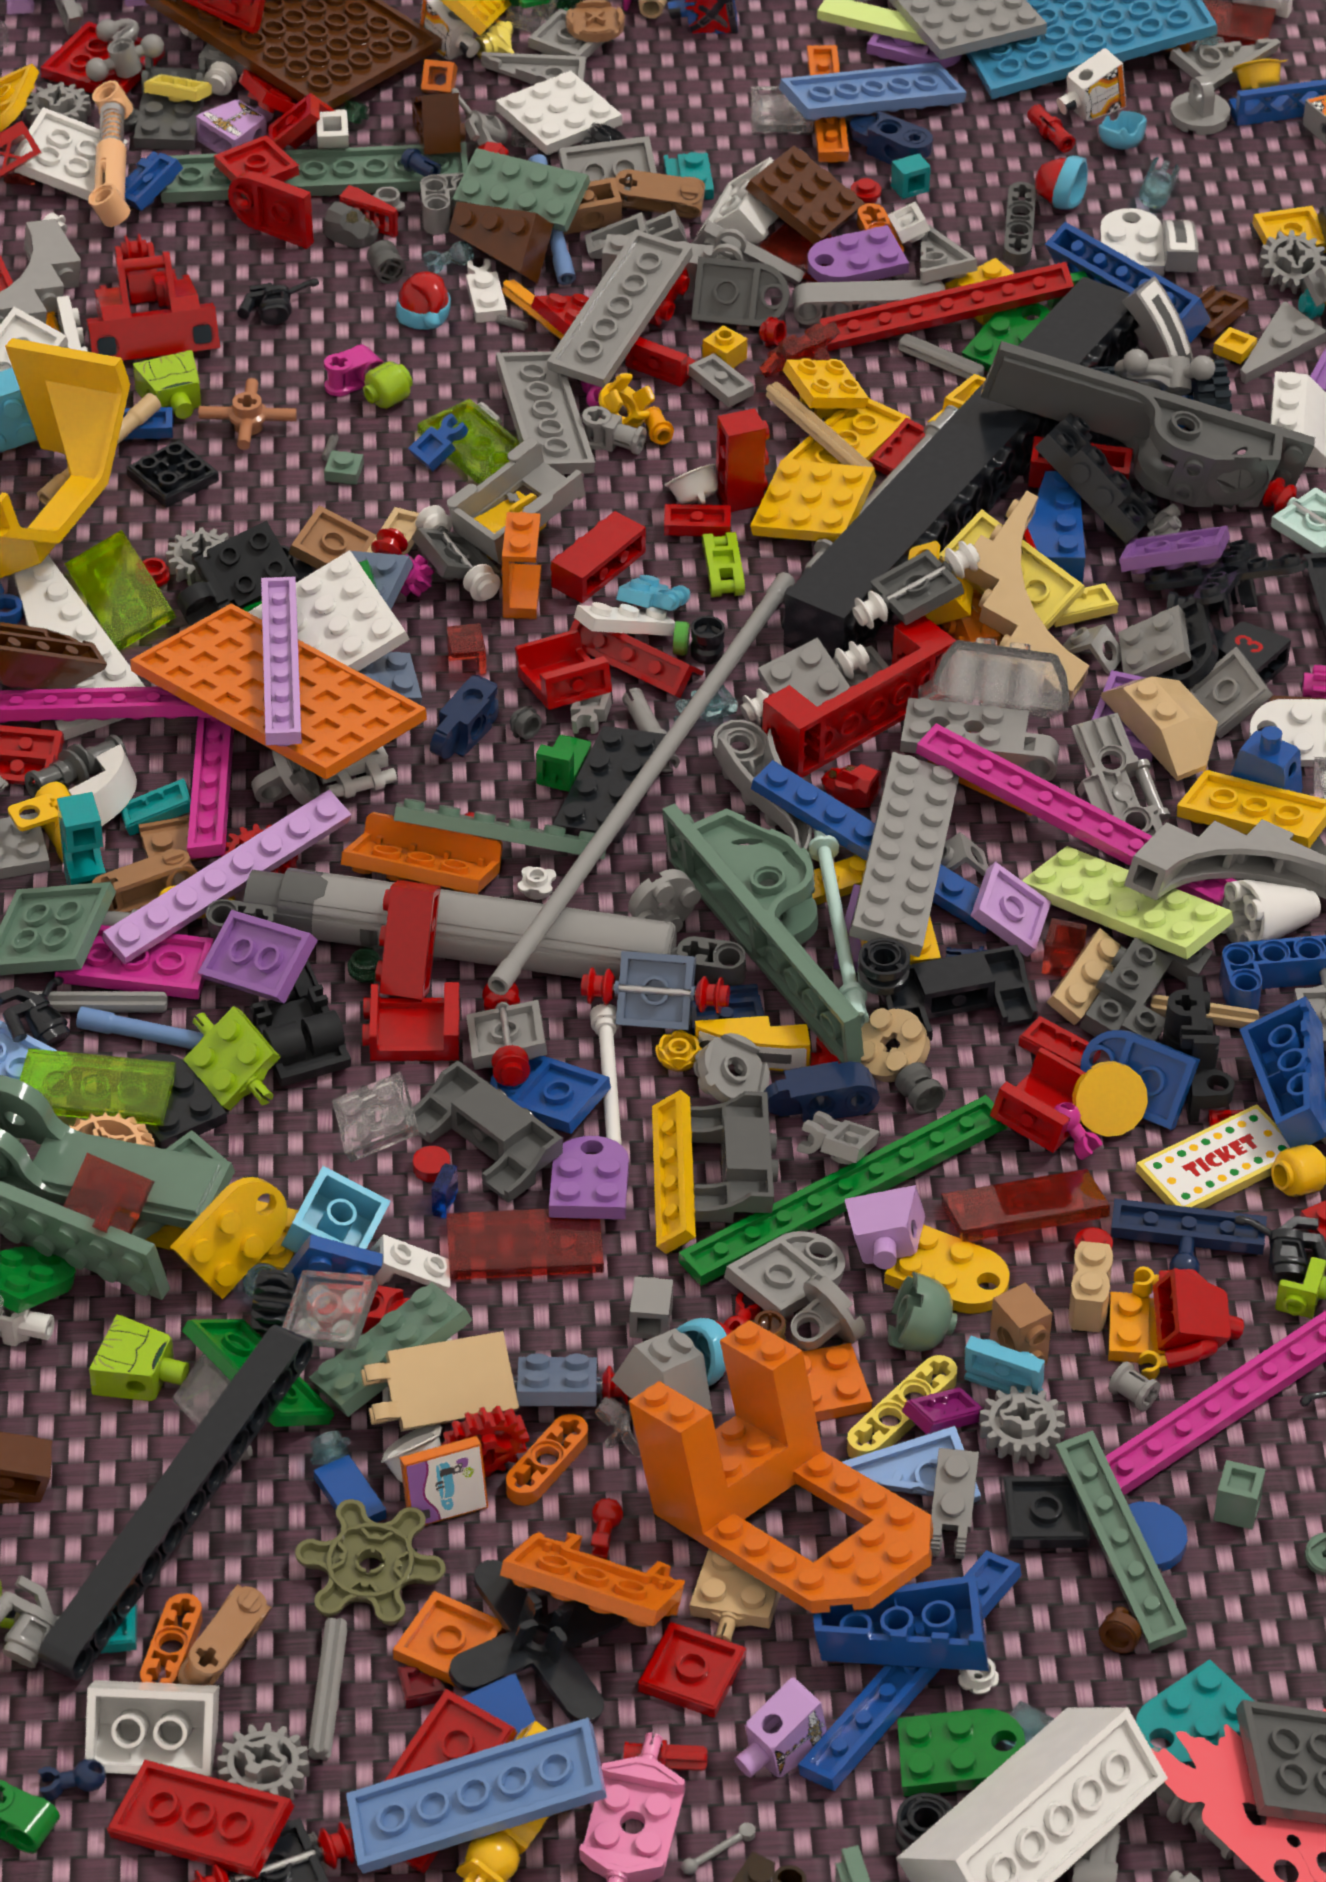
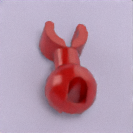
(742, 1314)
(606, 1515)

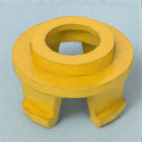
(619, 393)

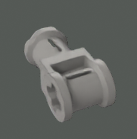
(610, 431)

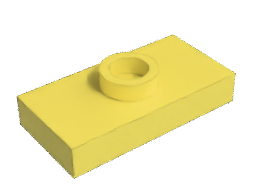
(177, 88)
(1091, 604)

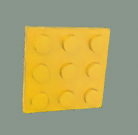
(812, 500)

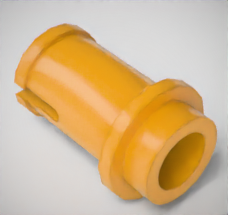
(659, 429)

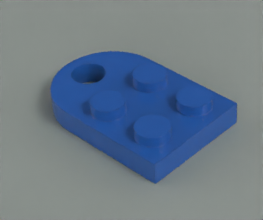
(1163, 1070)
(558, 1092)

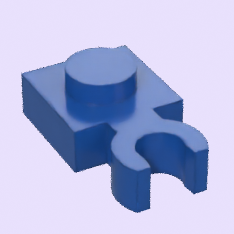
(436, 445)

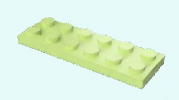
(1098, 893)

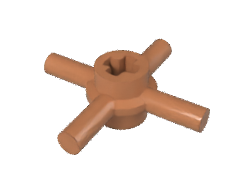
(247, 413)

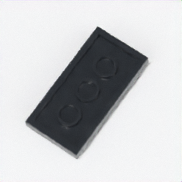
(604, 779)

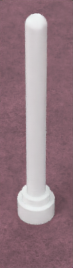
(604, 1024)

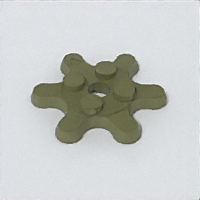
(365, 1539)

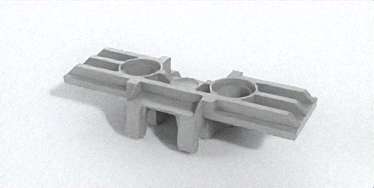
(1112, 788)

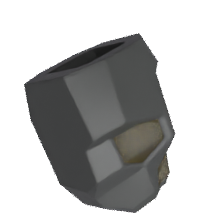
(349, 226)

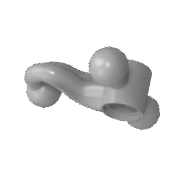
(122, 51)
(1167, 373)

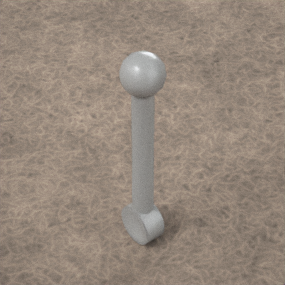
(746, 1833)

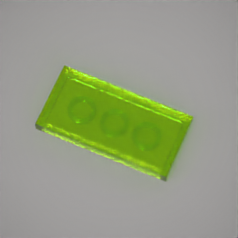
(484, 446)
(120, 590)
(101, 1084)

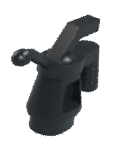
(272, 301)
(42, 1019)
(1288, 1246)

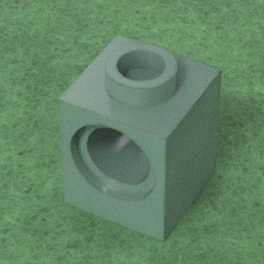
(1239, 1494)

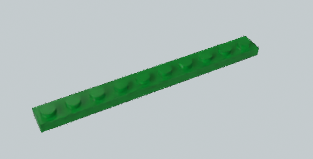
(827, 1196)

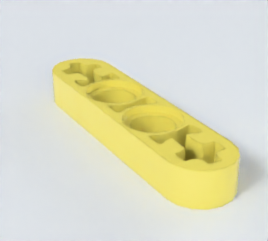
(893, 1403)

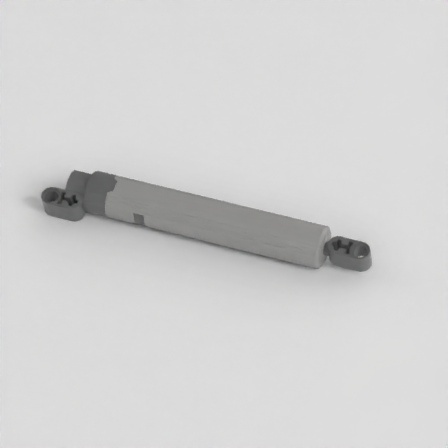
(472, 926)

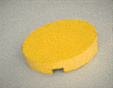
(1110, 1098)

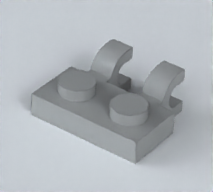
(842, 1140)

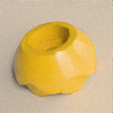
(677, 1050)

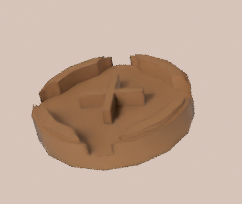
(595, 21)

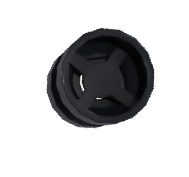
(707, 639)

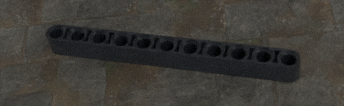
(175, 1503)

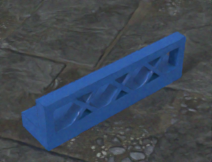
(1274, 102)

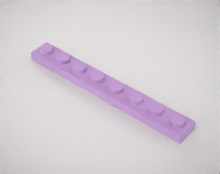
(281, 661)
(225, 876)

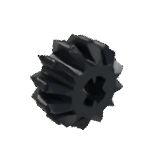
(271, 1298)

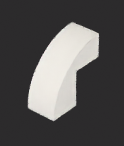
(332, 130)
(113, 786)

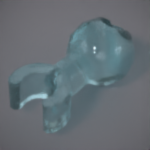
(458, 254)

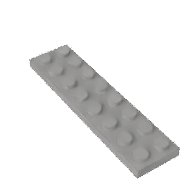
(905, 853)

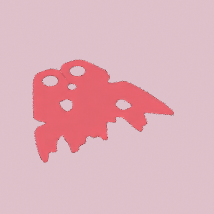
(1223, 1787)

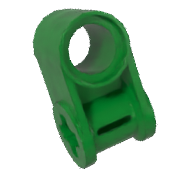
(25, 1818)

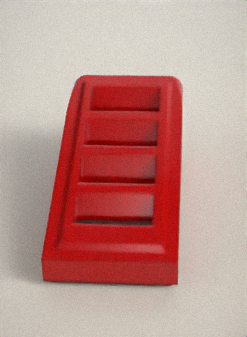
(364, 201)

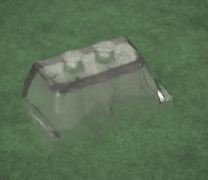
(1000, 677)

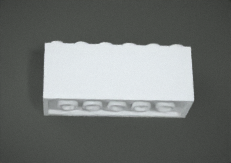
(1042, 1803)

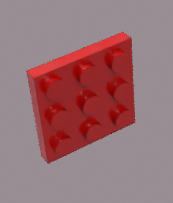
(70, 61)

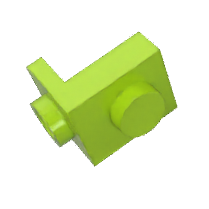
(1303, 1298)

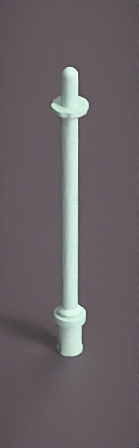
(824, 849)

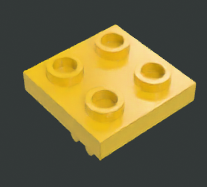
(825, 385)

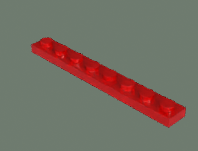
(950, 305)

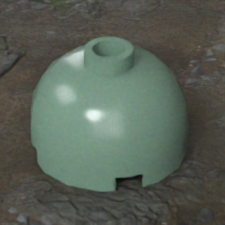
(922, 1314)

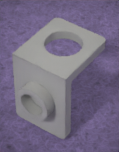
(1094, 639)
(958, 851)

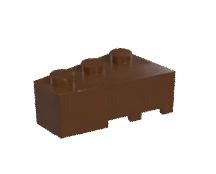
(438, 123)
(504, 234)
(24, 1468)

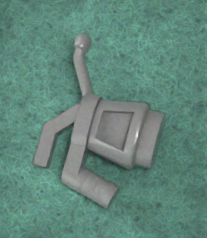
(481, 126)
(32, 1625)

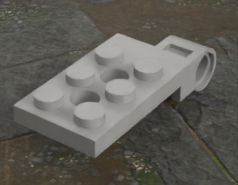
(999, 729)

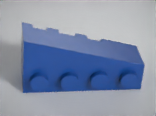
(1059, 525)

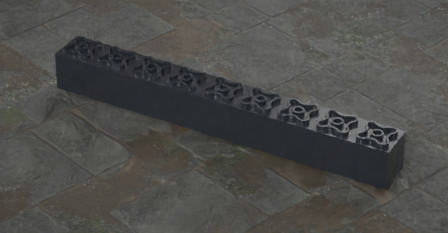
(950, 477)

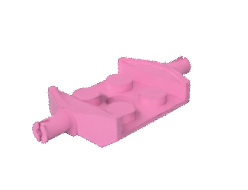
(639, 1791)

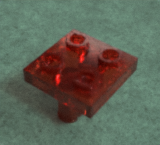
(810, 346)

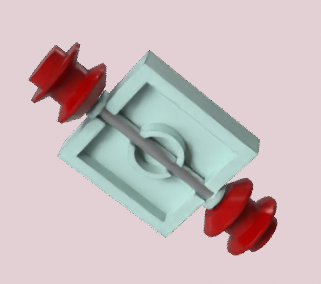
(1300, 518)

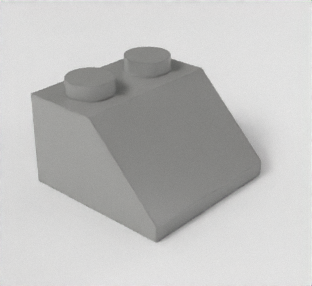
(666, 1359)

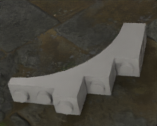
(50, 271)
(1264, 854)

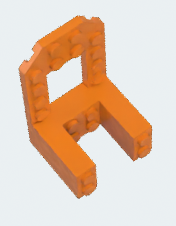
(719, 1476)

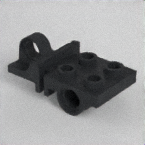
(234, 573)
(302, 1032)
(1192, 1034)

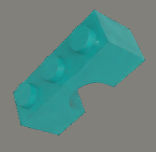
(80, 838)

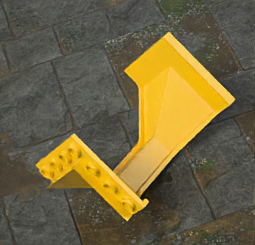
(75, 410)

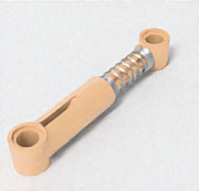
(110, 160)

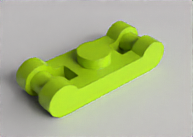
(723, 562)

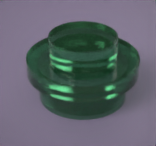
(356, 111)
(363, 965)

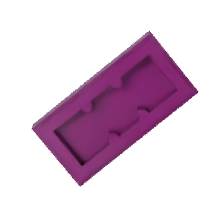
(942, 1410)

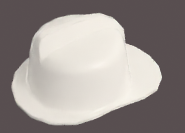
(694, 485)
(413, 1442)

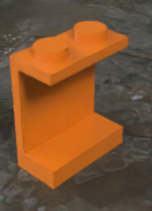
(521, 581)

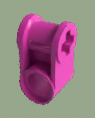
(349, 370)

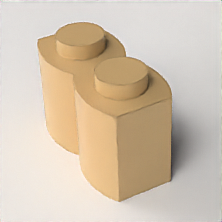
(1090, 1286)

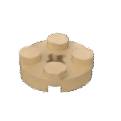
(882, 1028)

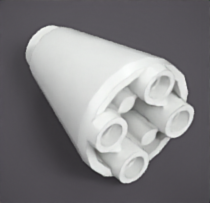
(1267, 909)

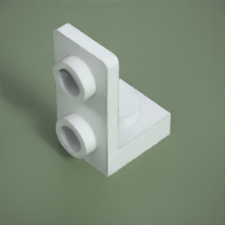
(410, 1263)

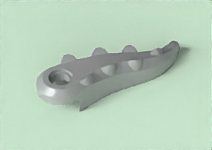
(745, 765)

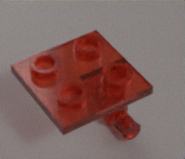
(108, 1194)

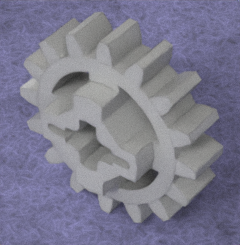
(59, 99)
(1290, 260)
(179, 553)
(1021, 1424)
(263, 1761)

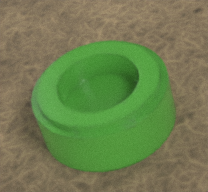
(681, 638)

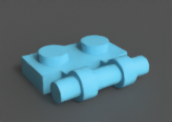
(648, 592)

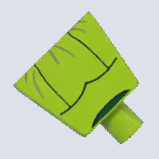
(171, 380)
(135, 1362)

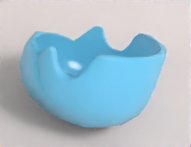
(1123, 132)

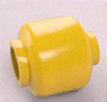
(1299, 1170)

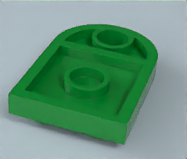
(1006, 327)
(32, 1278)
(954, 1749)

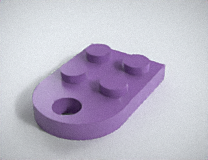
(905, 51)
(857, 257)
(590, 1183)

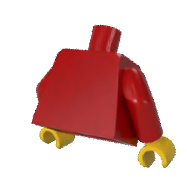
(1188, 1315)

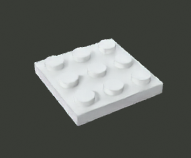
(557, 112)
(66, 154)

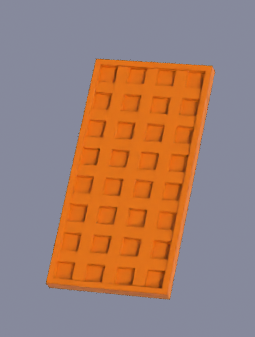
(222, 673)

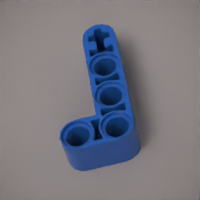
(1269, 964)

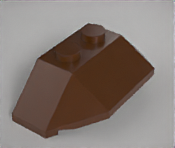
(45, 658)

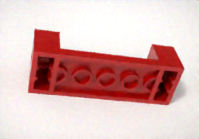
(814, 735)

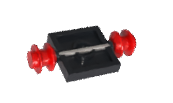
(295, 1857)

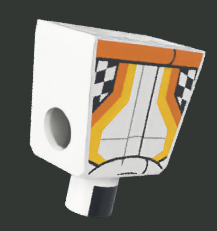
(446, 24)
(1095, 87)

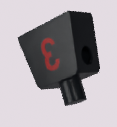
(1262, 648)

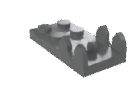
(165, 122)

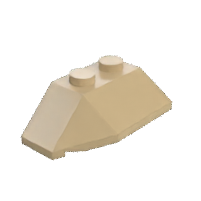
(1166, 722)

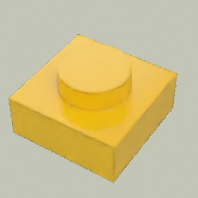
(1234, 345)

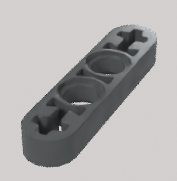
(1019, 224)

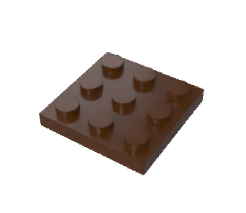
(804, 195)

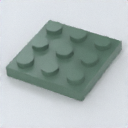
(52, 927)

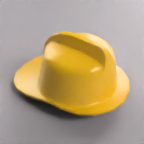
(1258, 73)

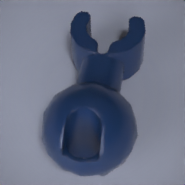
(87, 1776)

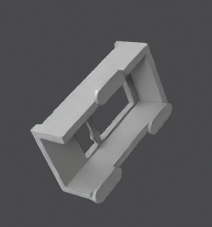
(524, 468)

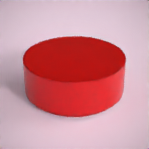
(428, 1162)

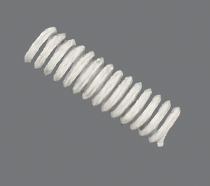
(494, 416)

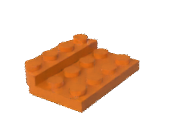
(593, 1580)

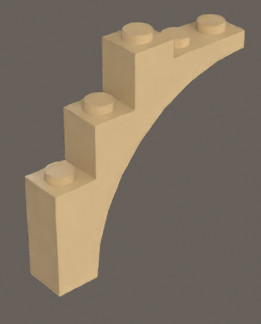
(1006, 601)

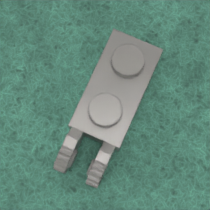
(953, 1497)

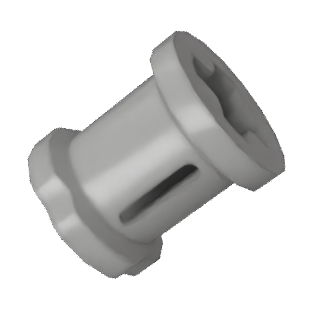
(1134, 1386)

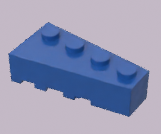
(1291, 1071)
(915, 1627)

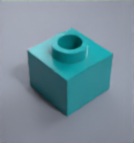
(910, 176)

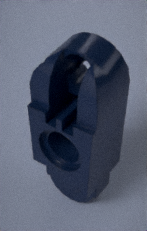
(890, 137)
(466, 718)
(827, 1087)

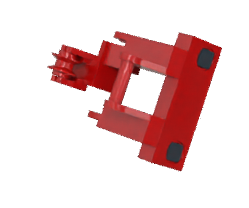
(151, 333)

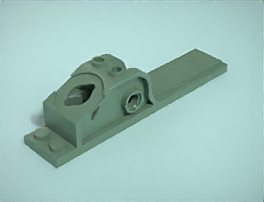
(749, 894)
(182, 1183)

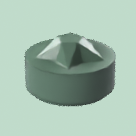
(1316, 1554)

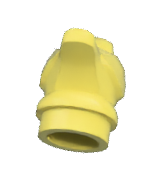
(496, 39)

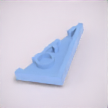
(910, 1464)

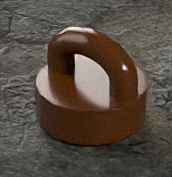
(1120, 1631)

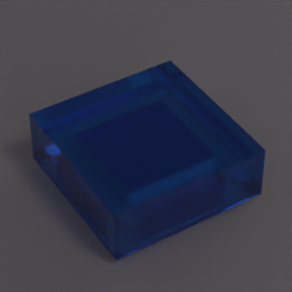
(444, 1190)

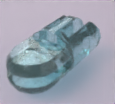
(1158, 184)

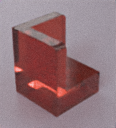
(466, 643)
(1062, 946)

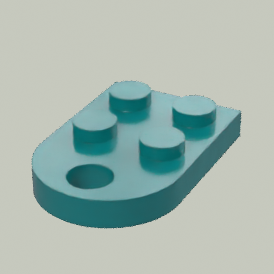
(1195, 1705)

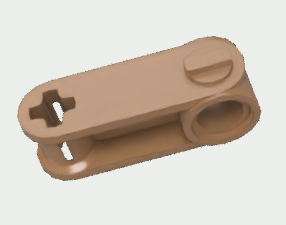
(661, 193)
(145, 879)
(224, 1636)

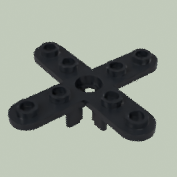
(1229, 579)
(515, 1651)

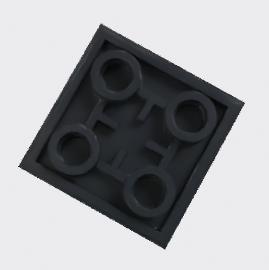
(172, 473)

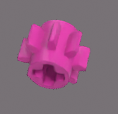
(419, 577)
(1315, 683)

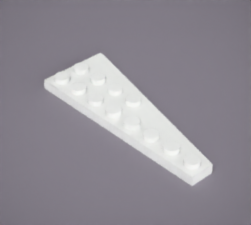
(54, 605)

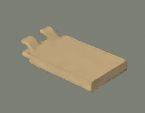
(443, 1381)

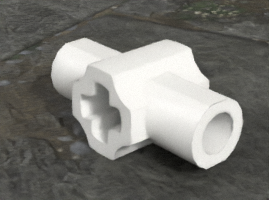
(23, 1325)

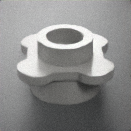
(390, 196)

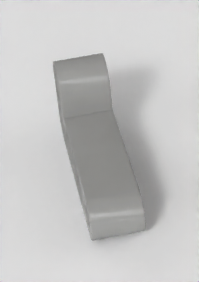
(437, 201)

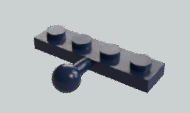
(1186, 1228)

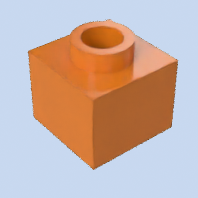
(432, 70)

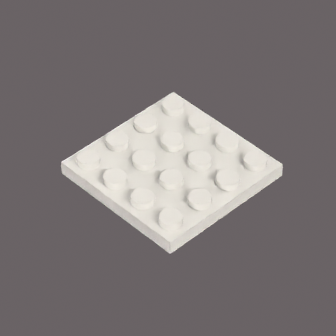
(345, 614)

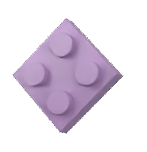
(1010, 908)

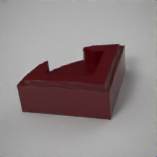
(418, 1688)

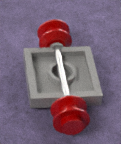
(506, 1035)

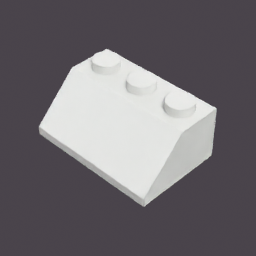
(741, 210)
(1301, 407)
(151, 1723)

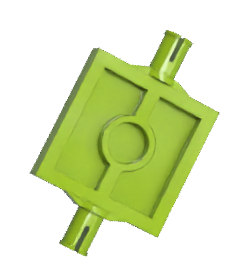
(232, 1058)

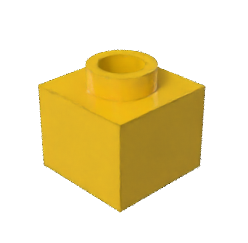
(727, 345)

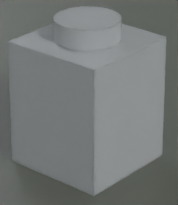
(650, 1307)

